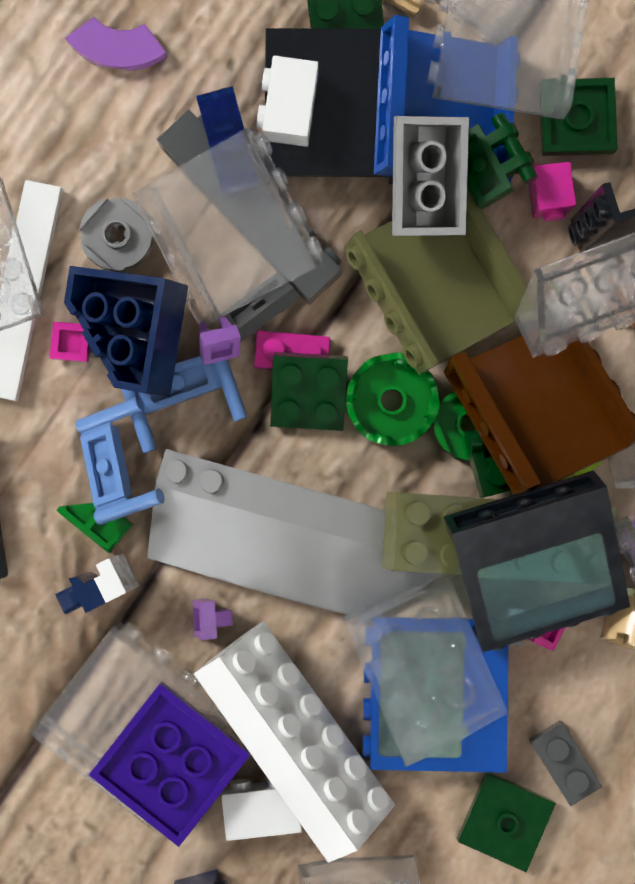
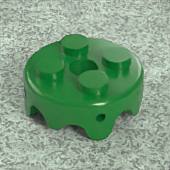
(387, 427)

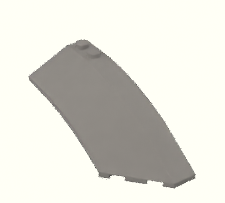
(272, 536)

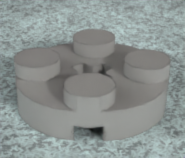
(96, 235)

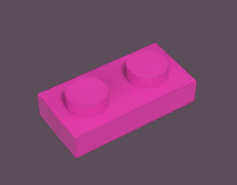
(272, 342)

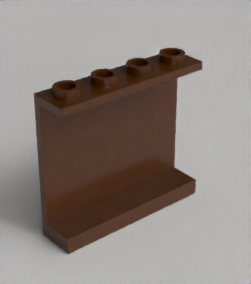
(542, 411)

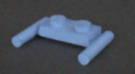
(189, 381)
(107, 464)

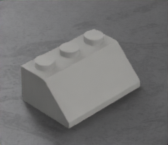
(430, 175)

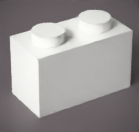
(289, 100)
(256, 811)

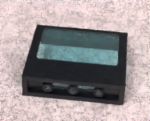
(539, 560)

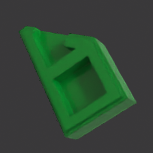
(105, 535)

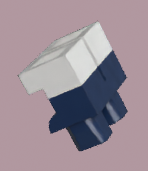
(93, 590)

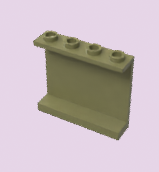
(439, 288)

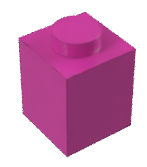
(552, 191)

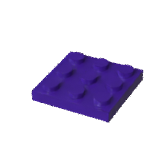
(170, 764)

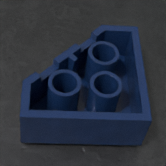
(129, 325)

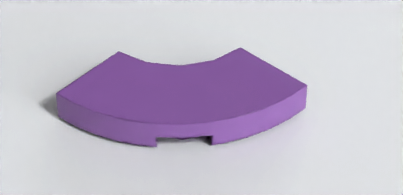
(116, 48)

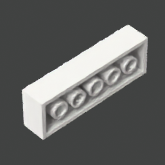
(296, 742)

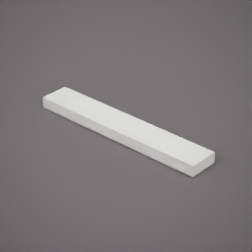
(36, 227)

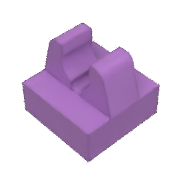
(219, 343)
(207, 618)

